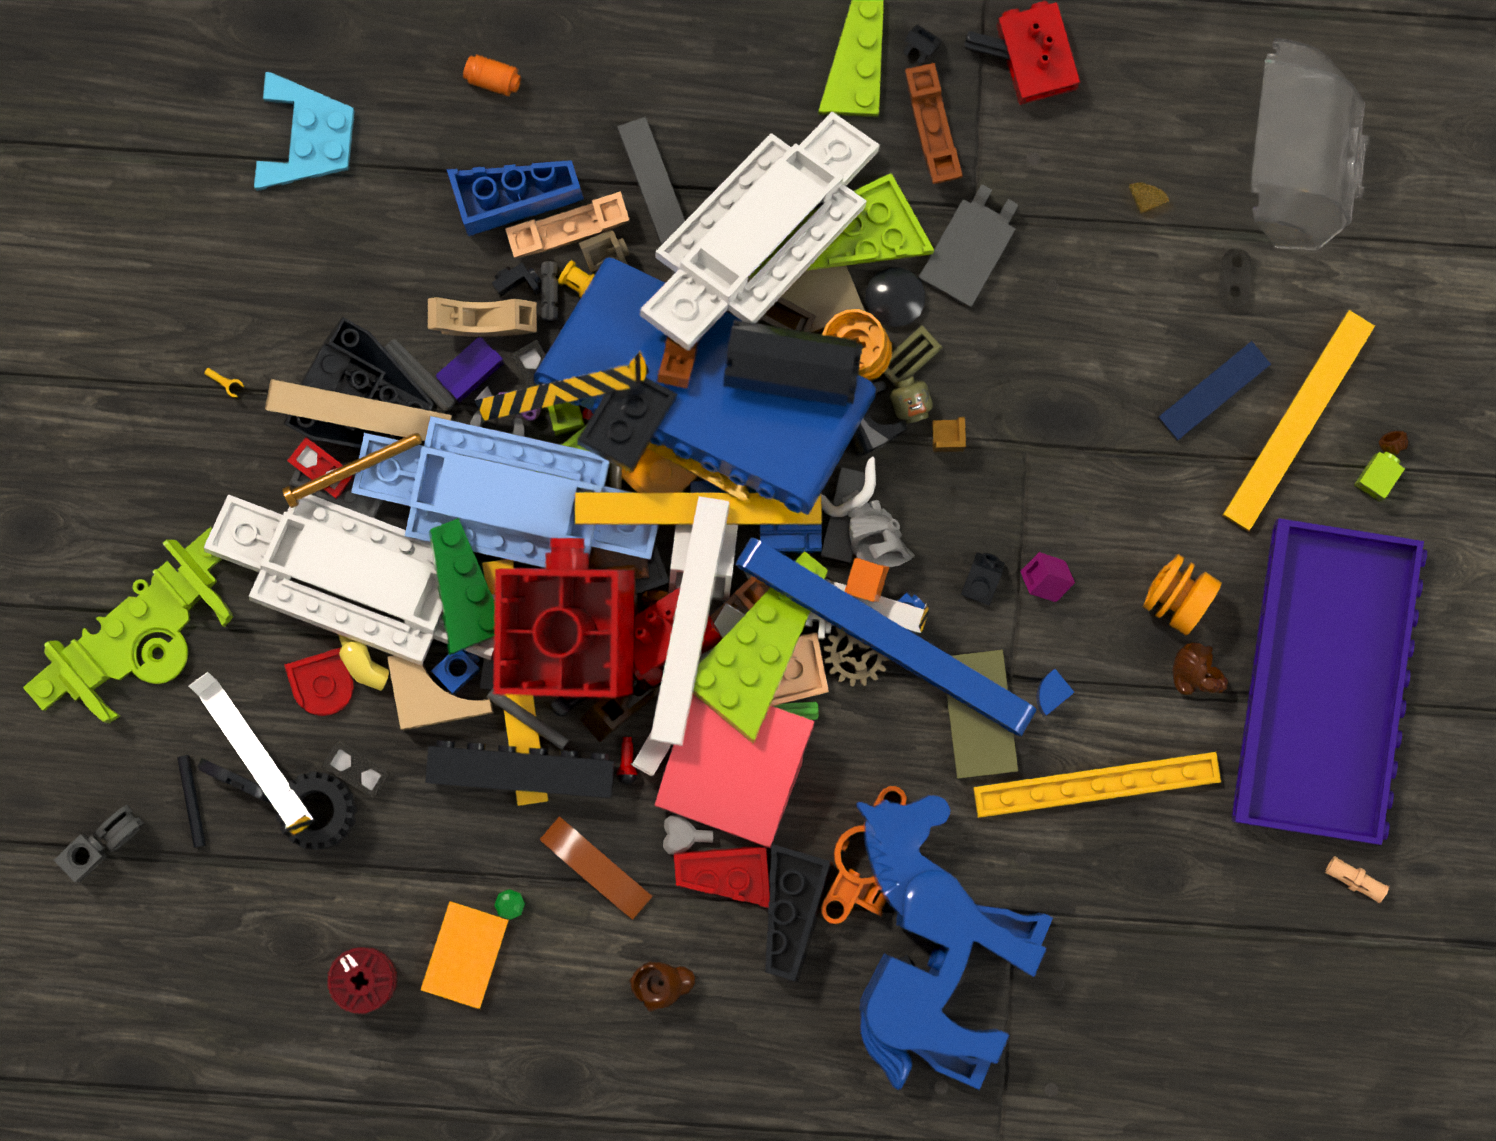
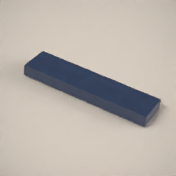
(1214, 391)

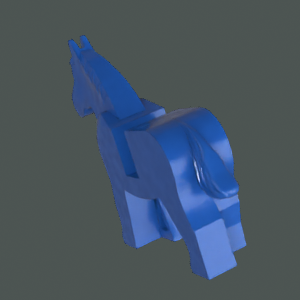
(905, 1003)

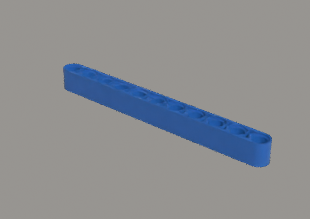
(885, 636)

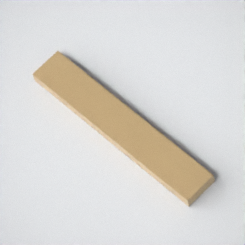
(348, 409)

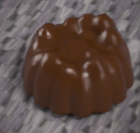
(1394, 442)
(652, 596)

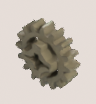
(859, 667)

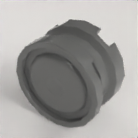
(120, 828)

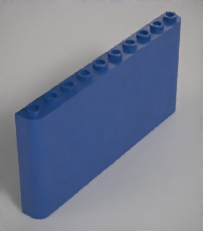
(754, 438)

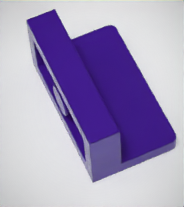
(469, 369)

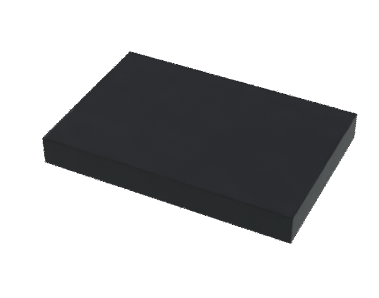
(627, 423)

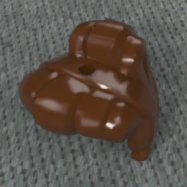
(1194, 671)

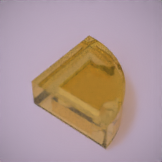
(1147, 196)

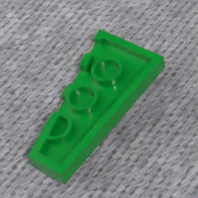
(462, 588)

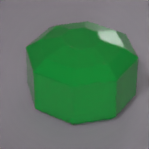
(509, 904)

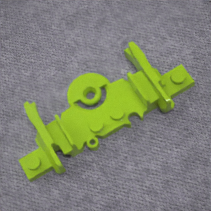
(113, 650)

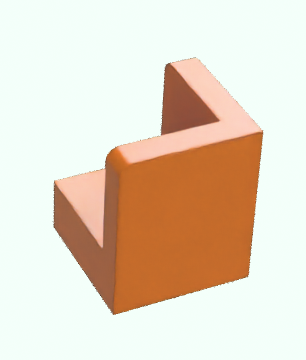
(866, 580)

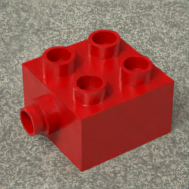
(564, 627)

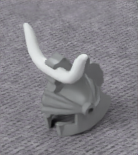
(872, 529)

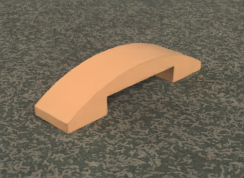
(568, 227)

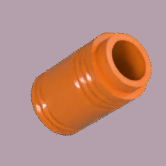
(492, 75)

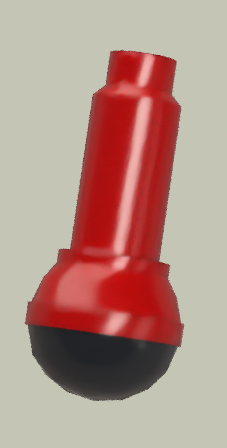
(626, 772)

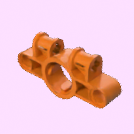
(847, 885)

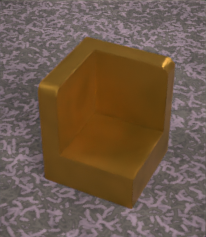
(949, 435)

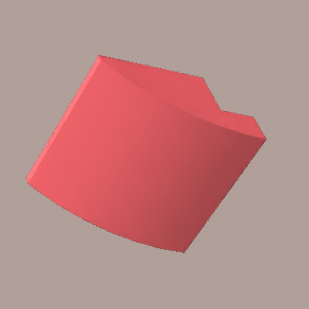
(731, 781)

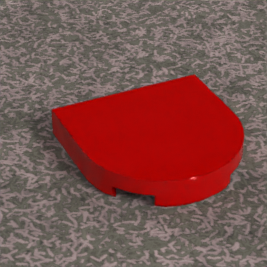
(321, 683)

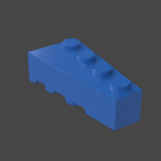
(512, 193)

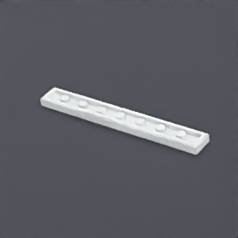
(690, 621)

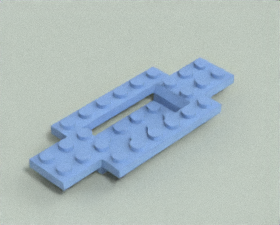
(500, 506)

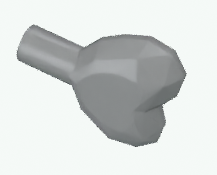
(683, 835)

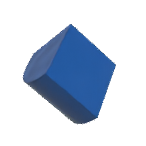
(1052, 692)

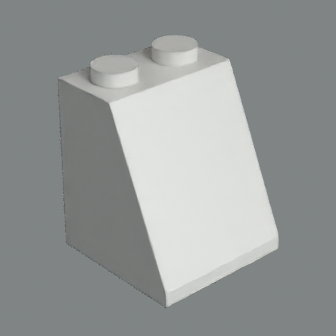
(725, 566)

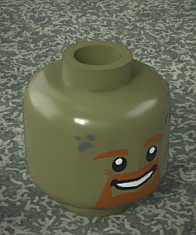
(911, 400)

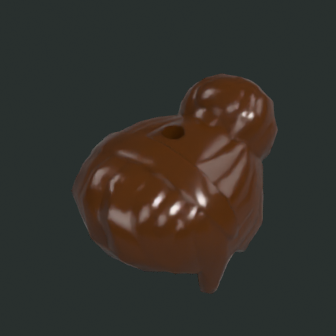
(647, 988)

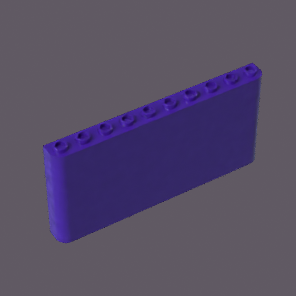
(1328, 681)

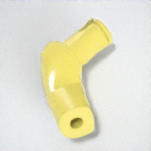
(359, 664)

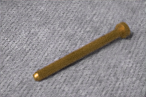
(293, 495)

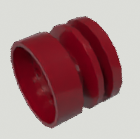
(376, 968)

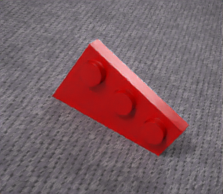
(726, 872)

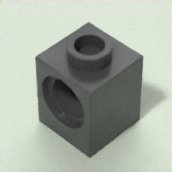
(69, 864)

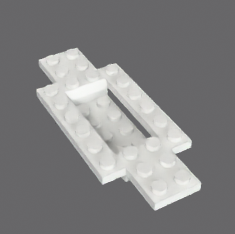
(748, 221)
(347, 557)

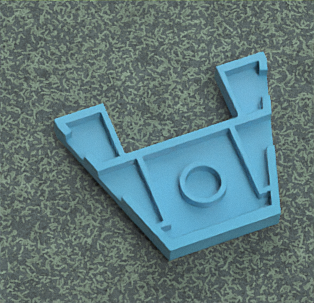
(318, 136)

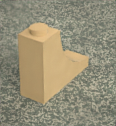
(423, 702)

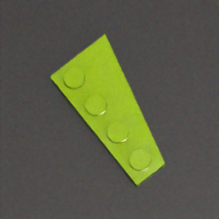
(856, 69)

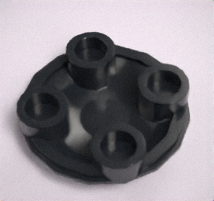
(895, 297)

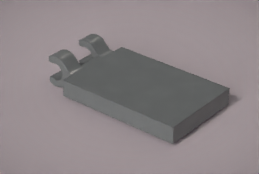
(969, 248)

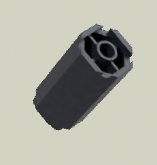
(792, 363)

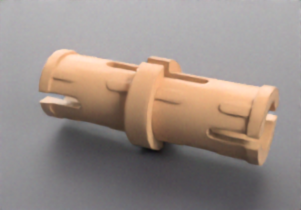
(1357, 879)

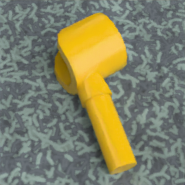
(223, 381)

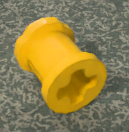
(575, 278)

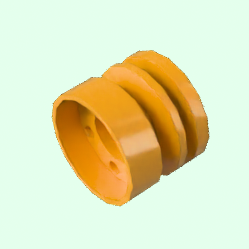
(868, 331)
(1181, 594)

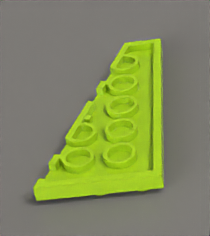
(879, 233)
(752, 658)

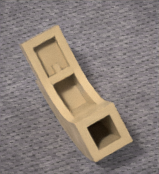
(482, 318)

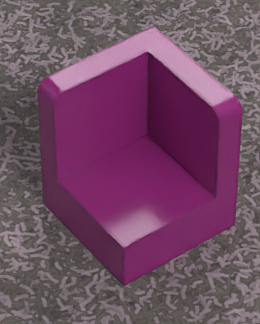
(1047, 577)

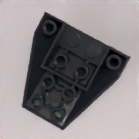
(356, 365)

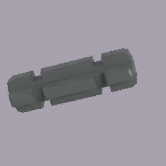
(549, 291)

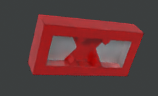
(315, 462)

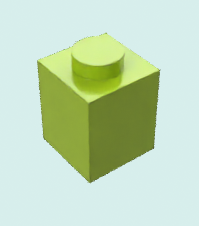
(1380, 475)

